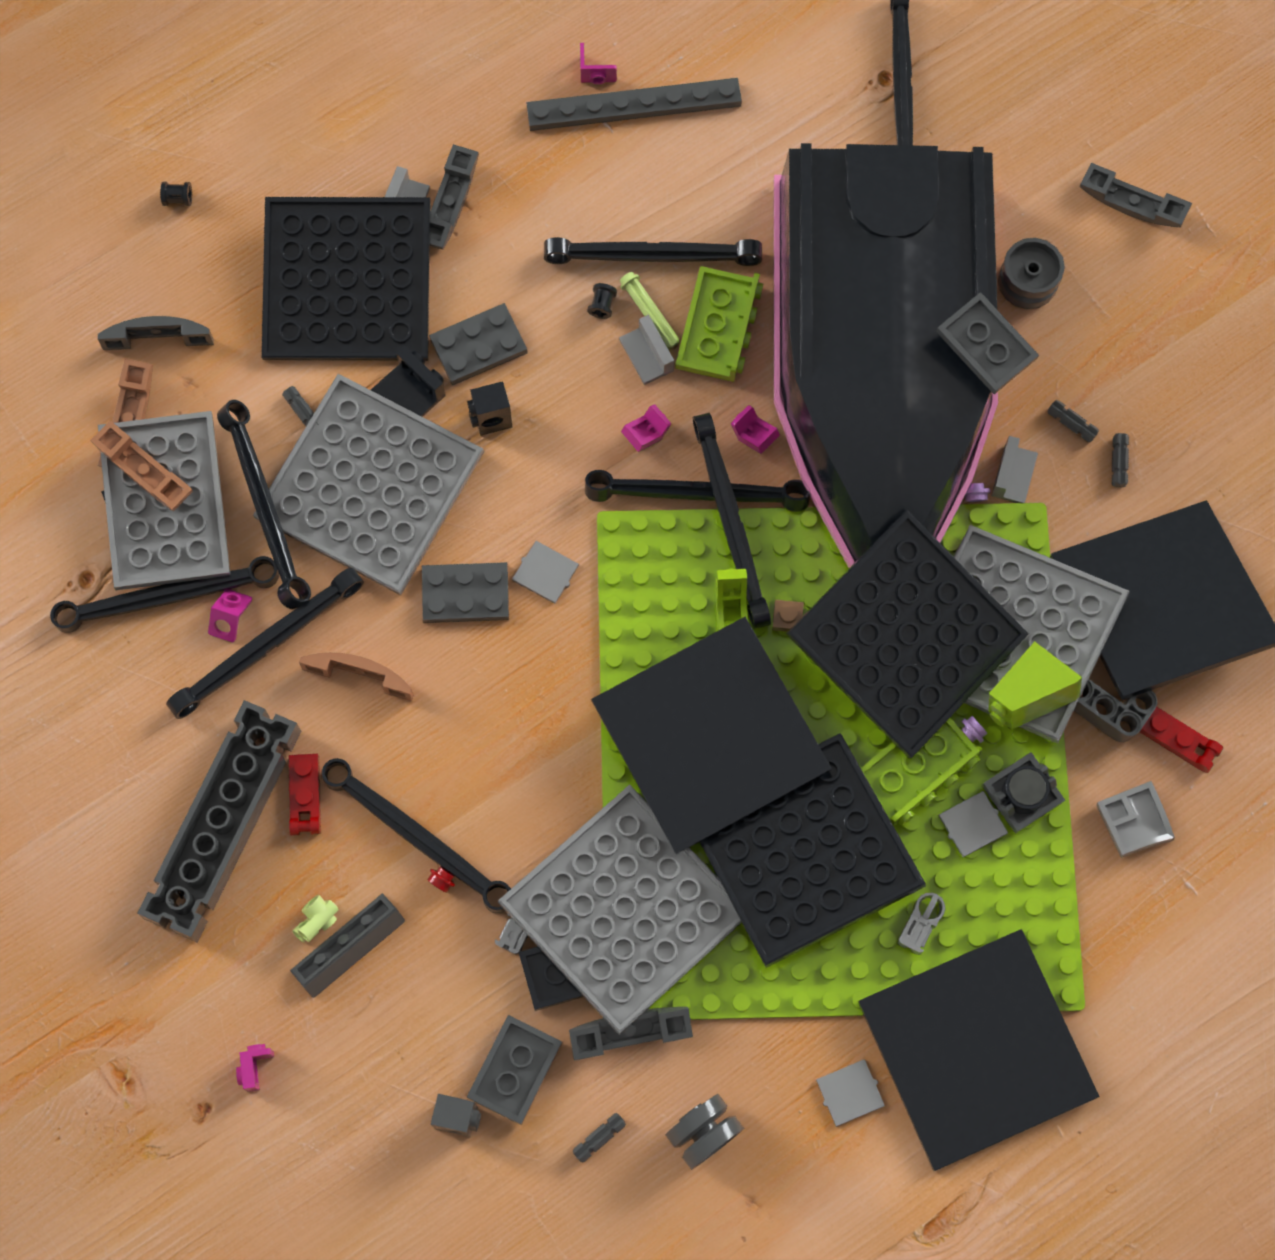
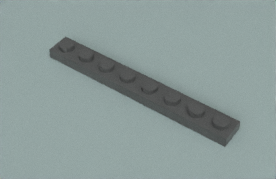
(634, 104)

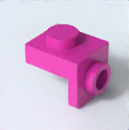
(647, 429)
(753, 430)
(248, 1073)

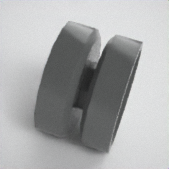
(1031, 273)
(701, 1128)

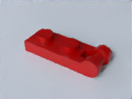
(1181, 740)
(304, 793)

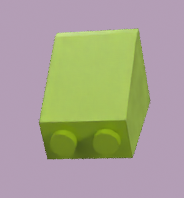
(1033, 688)

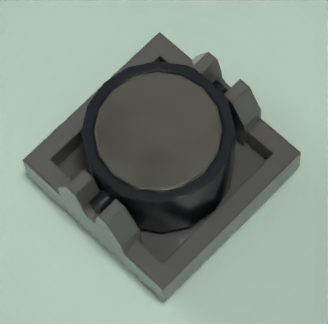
(1024, 792)

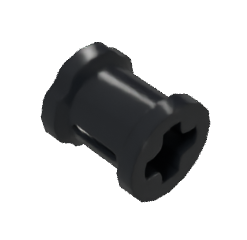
(176, 193)
(602, 301)

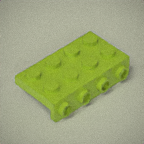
(718, 324)
(908, 782)

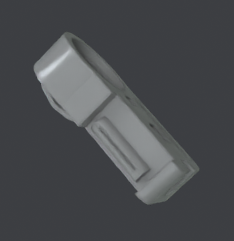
(920, 927)
(512, 937)

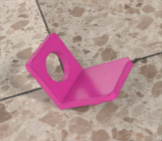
(596, 73)
(228, 608)

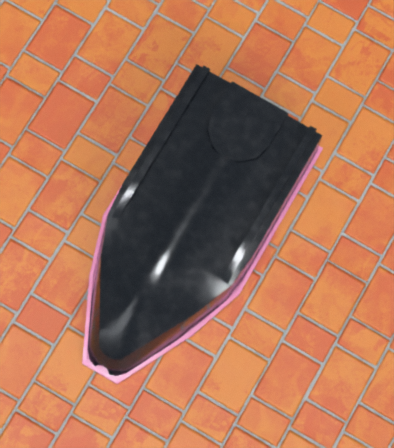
(865, 270)

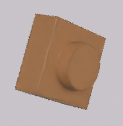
(786, 614)

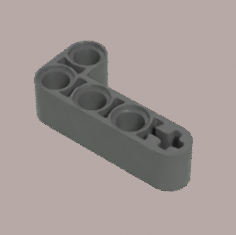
(1115, 711)

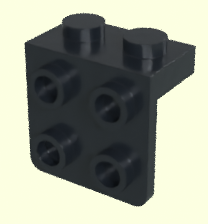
(412, 384)

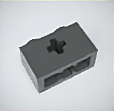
(455, 1115)

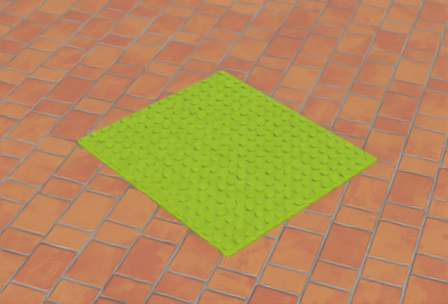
(662, 598)

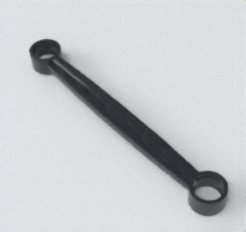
(902, 72)
(744, 252)
(693, 490)
(264, 504)
(730, 518)
(162, 595)
(188, 699)
(414, 833)

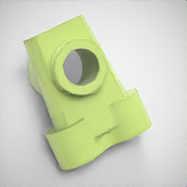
(319, 915)

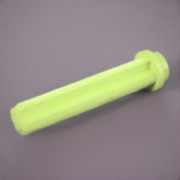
(631, 284)

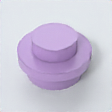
(977, 493)
(973, 729)

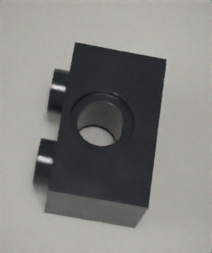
(490, 408)

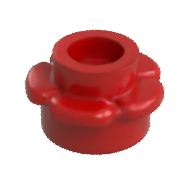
(441, 879)

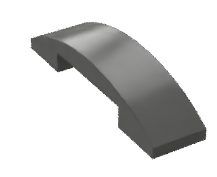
(451, 194)
(1133, 200)
(120, 334)
(654, 1024)

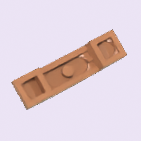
(134, 392)
(141, 466)
(323, 665)

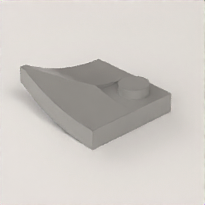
(1136, 819)

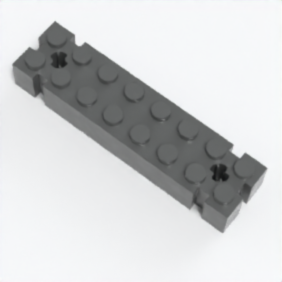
(220, 821)

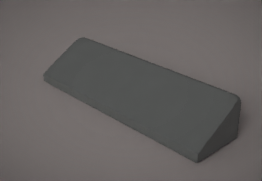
(347, 945)

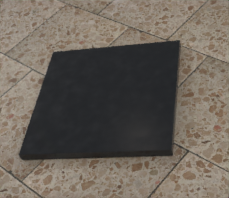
(345, 278)
(1185, 600)
(907, 634)
(711, 735)
(812, 860)
(978, 1049)

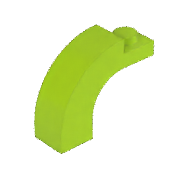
(730, 596)

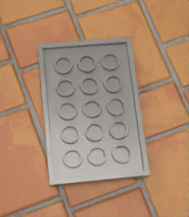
(147, 538)

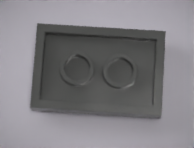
(987, 343)
(478, 344)
(465, 592)
(514, 1069)

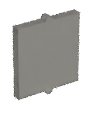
(545, 572)
(973, 824)
(850, 1092)

